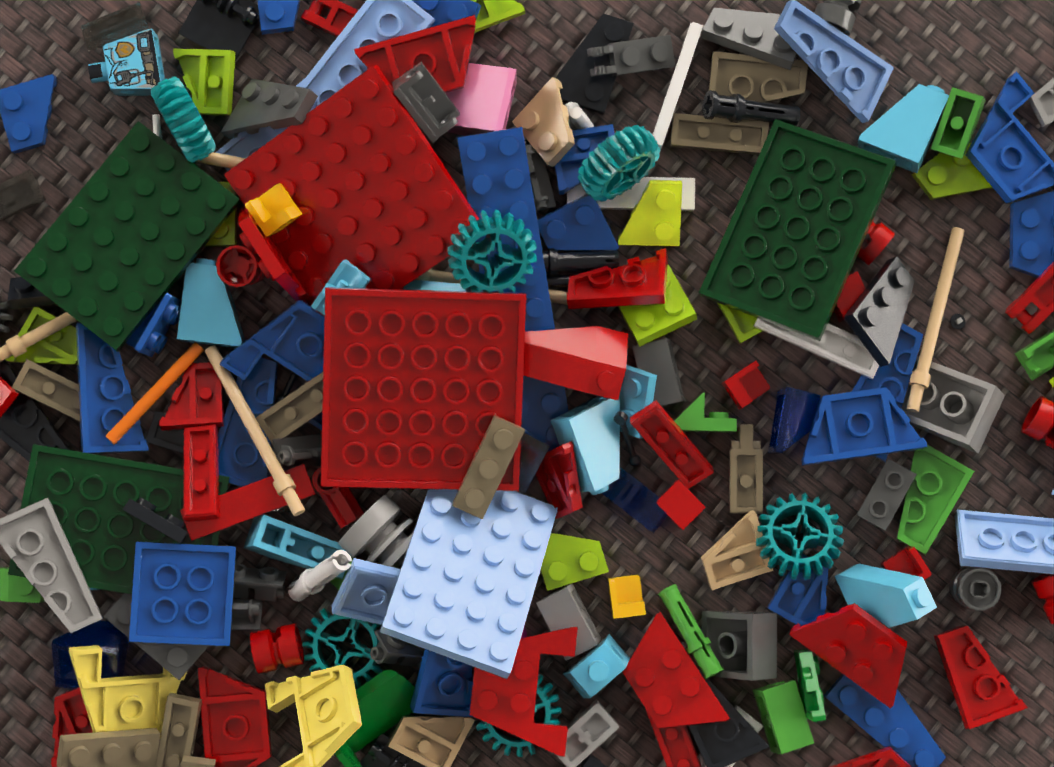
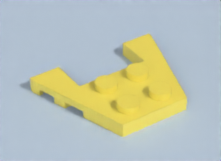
(121, 701)
(325, 711)

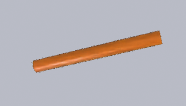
(154, 393)

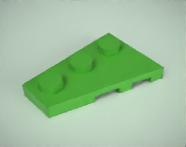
(930, 497)

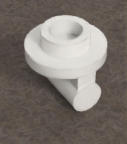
(577, 117)

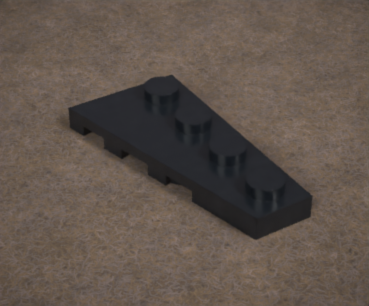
(26, 422)

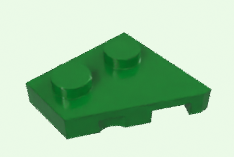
(811, 694)

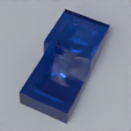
(636, 500)

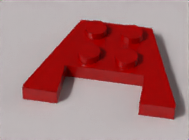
(271, 261)
(512, 701)

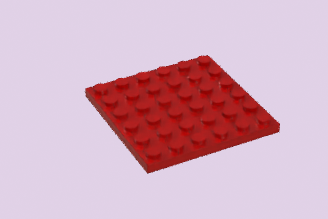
(363, 186)
(417, 384)

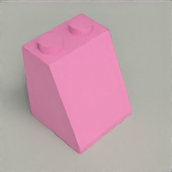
(484, 99)

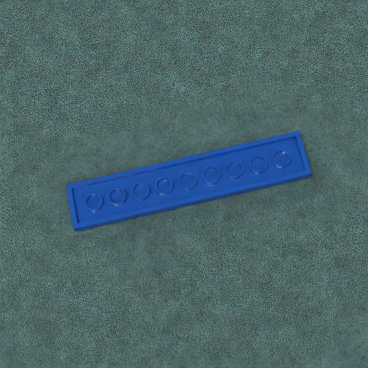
(500, 179)

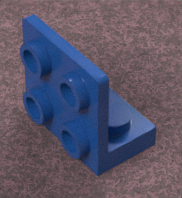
(151, 333)

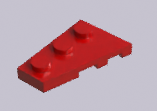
(631, 284)
(974, 680)

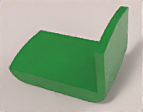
(381, 706)

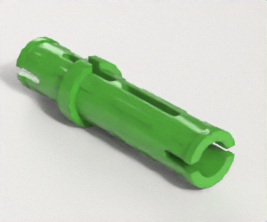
(691, 632)

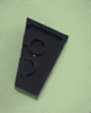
(575, 76)
(726, 741)

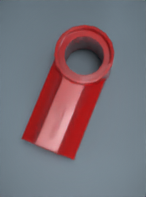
(339, 501)

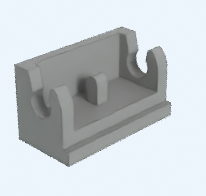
(566, 610)
(587, 733)

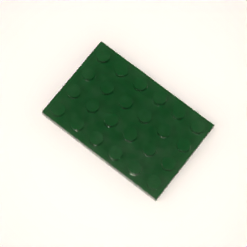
(797, 229)
(127, 236)
(90, 501)

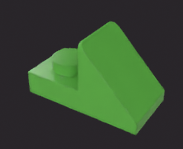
(693, 419)

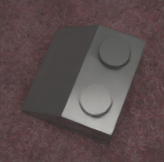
(743, 643)

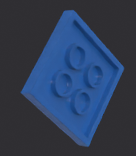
(182, 594)

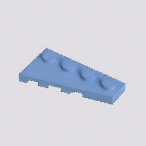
(838, 60)

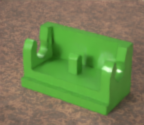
(1038, 356)
(783, 716)

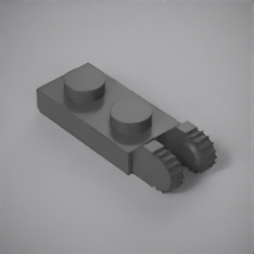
(635, 56)

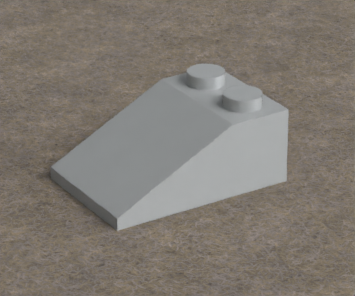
(956, 407)

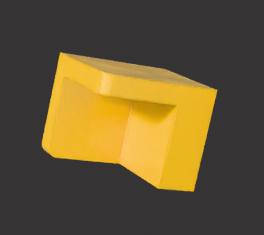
(273, 210)
(626, 596)

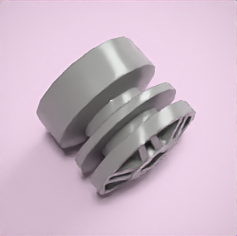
(379, 534)

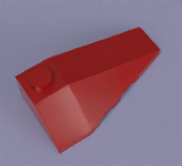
(578, 358)

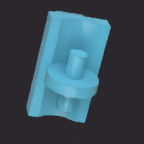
(344, 277)

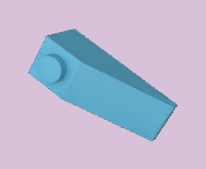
(289, 543)

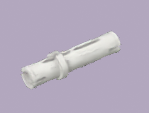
(313, 579)

